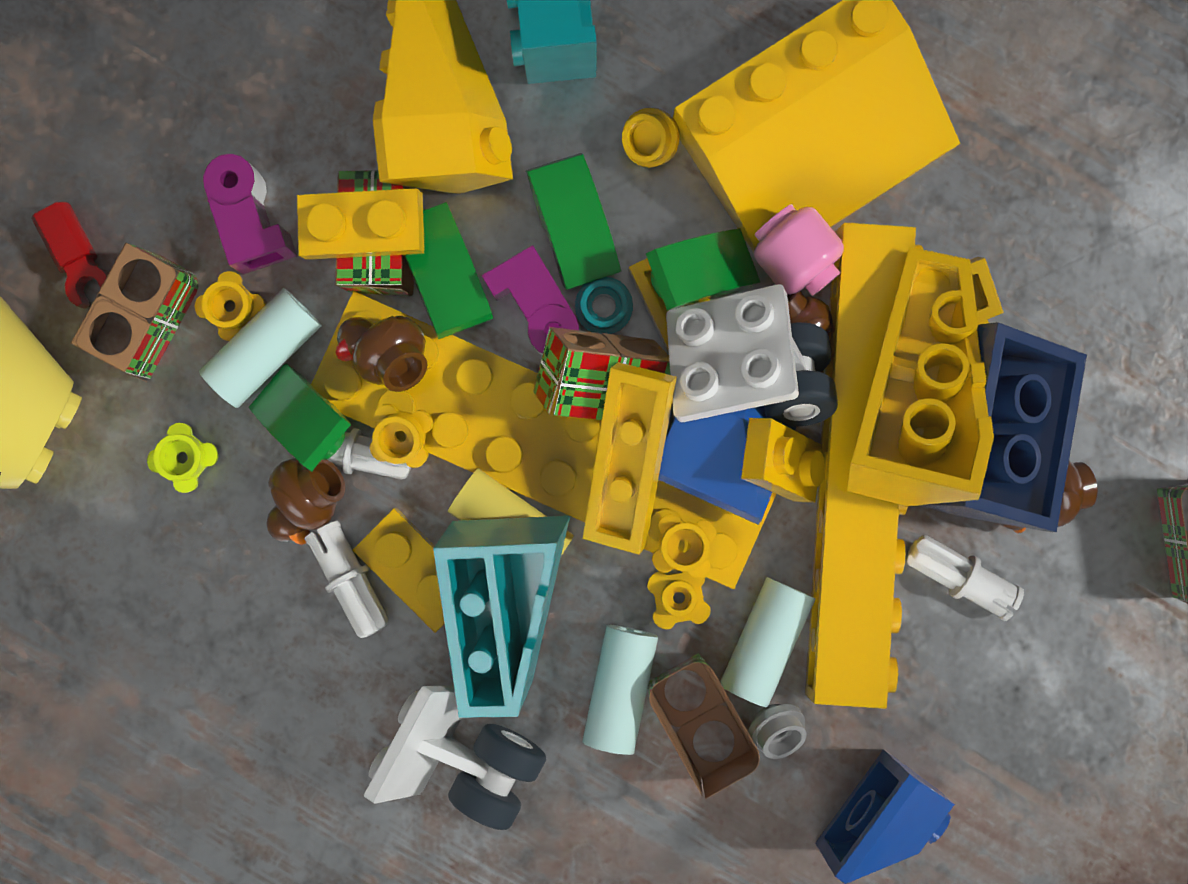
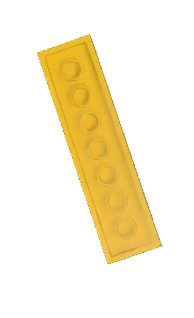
(496, 423)

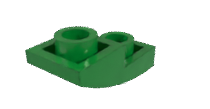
(573, 220)
(702, 268)
(447, 276)
(300, 418)

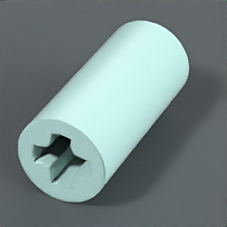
(259, 348)
(767, 642)
(620, 689)

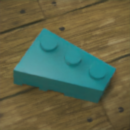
(554, 40)
(495, 606)

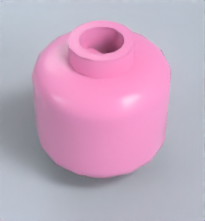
(798, 250)

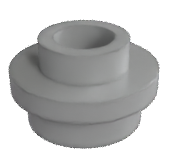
(778, 730)

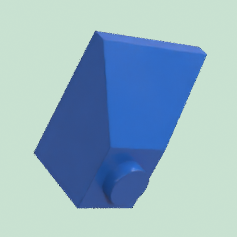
(708, 462)
(883, 821)

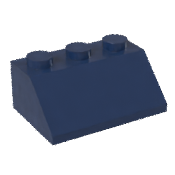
(1033, 412)

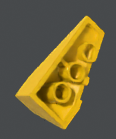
(438, 108)
(927, 406)

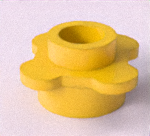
(213, 301)
(385, 443)
(693, 561)
(670, 612)

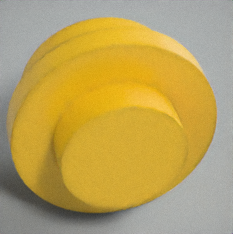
(650, 137)

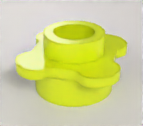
(165, 457)

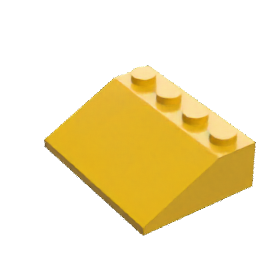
(819, 119)

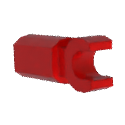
(69, 249)

